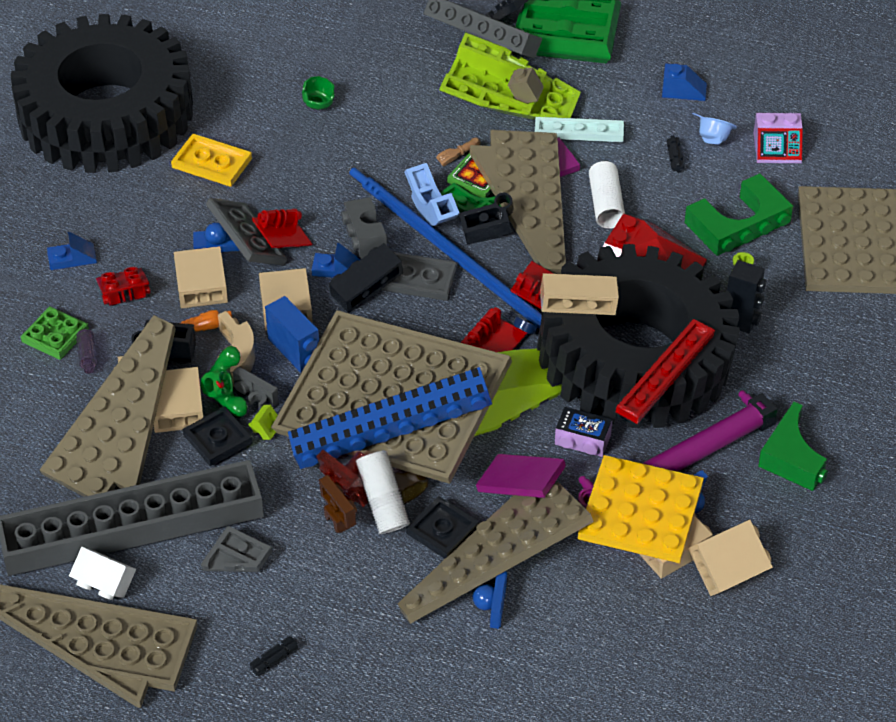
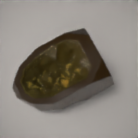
(411, 485)

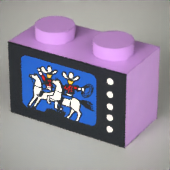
(583, 431)

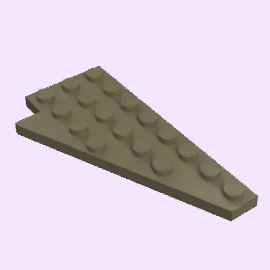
(529, 171)
(115, 428)
(502, 541)
(107, 642)

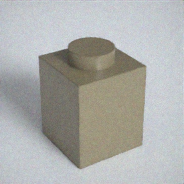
(525, 85)

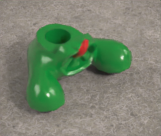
(219, 382)

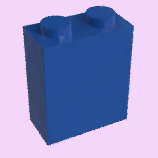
(291, 332)

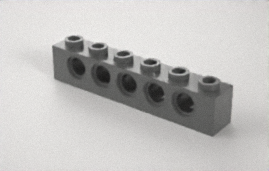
(484, 26)

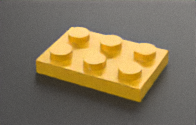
(211, 160)

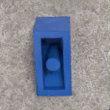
(683, 83)

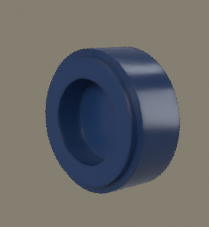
(525, 325)

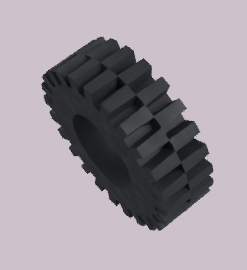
(107, 128)
(652, 294)

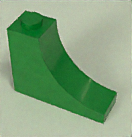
(790, 455)

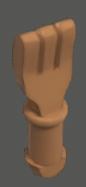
(450, 155)

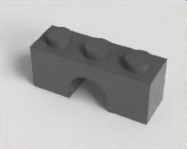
(363, 225)

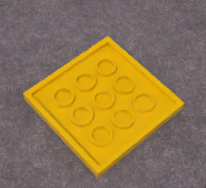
(642, 508)

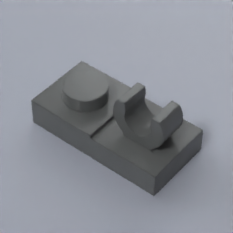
(255, 388)

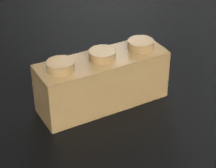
(579, 294)

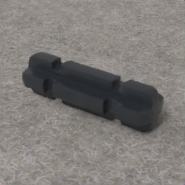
(675, 154)
(273, 656)

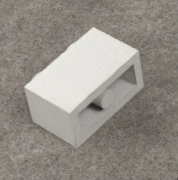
(102, 573)

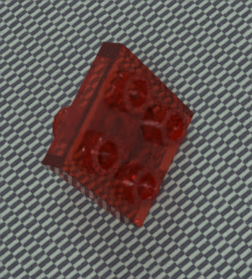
(344, 475)

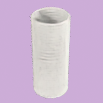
(606, 193)
(383, 491)

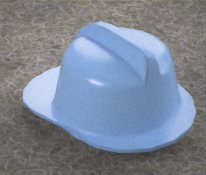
(714, 130)

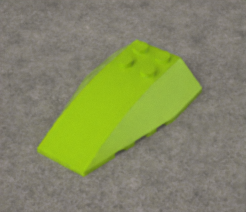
(482, 78)
(521, 389)

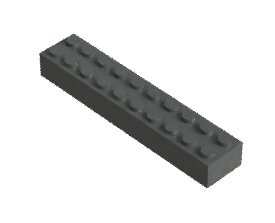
(130, 517)

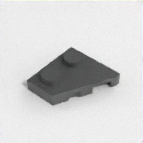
(236, 553)

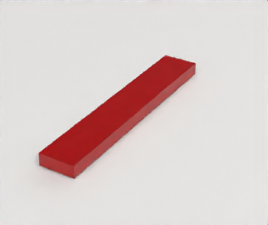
(665, 371)

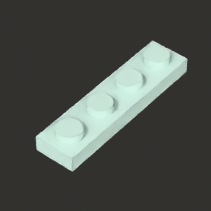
(582, 128)

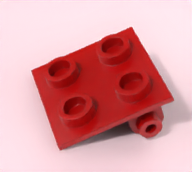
(281, 228)
(130, 278)
(529, 283)
(494, 333)

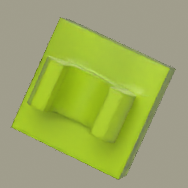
(263, 422)

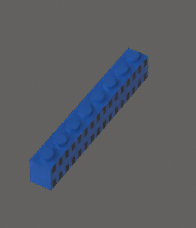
(390, 417)

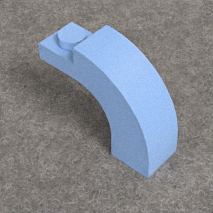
(428, 199)

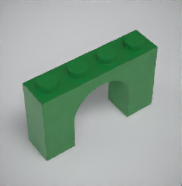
(724, 234)

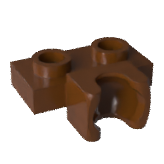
(338, 507)

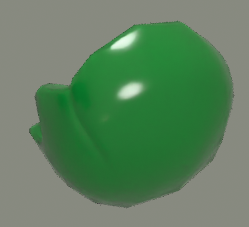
(318, 93)

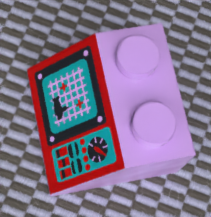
(778, 137)

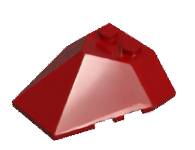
(644, 234)

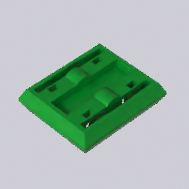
(569, 24)

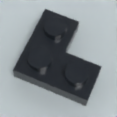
(504, 8)

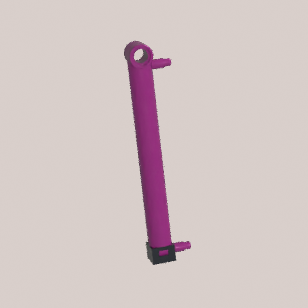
(757, 415)

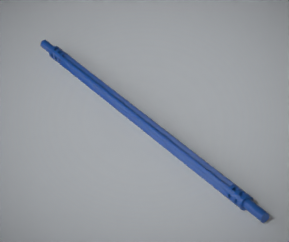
(448, 247)

